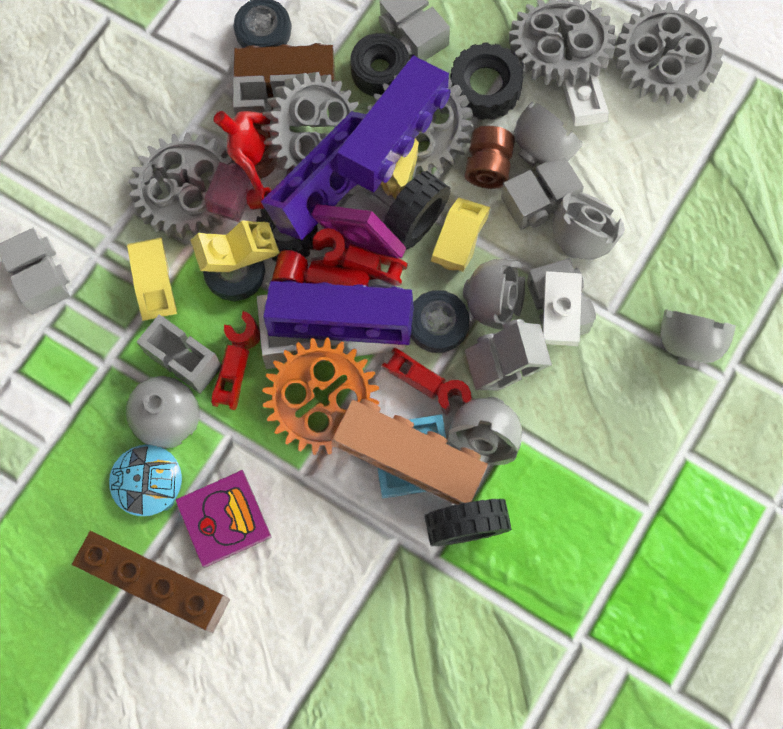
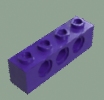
(312, 183)

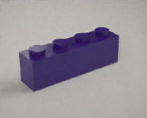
(393, 124)
(339, 312)

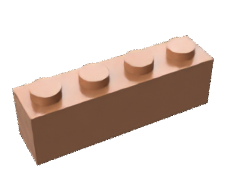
(408, 453)

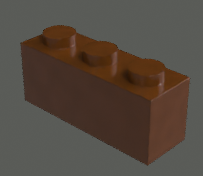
(284, 61)

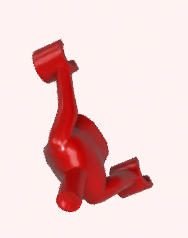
(246, 148)

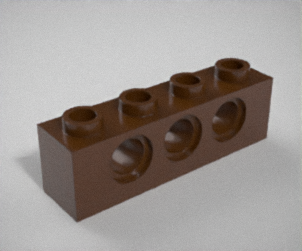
(151, 581)

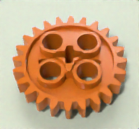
(300, 370)

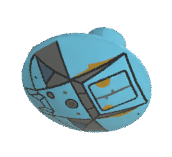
(145, 480)

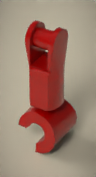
(358, 257)
(294, 267)
(235, 362)
(426, 380)

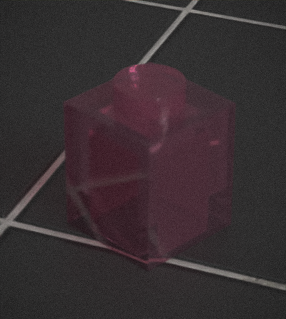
(228, 192)

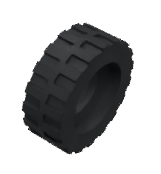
(495, 58)
(417, 208)
(467, 522)

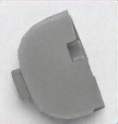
(543, 136)
(586, 227)
(495, 292)
(695, 338)
(162, 412)
(488, 429)

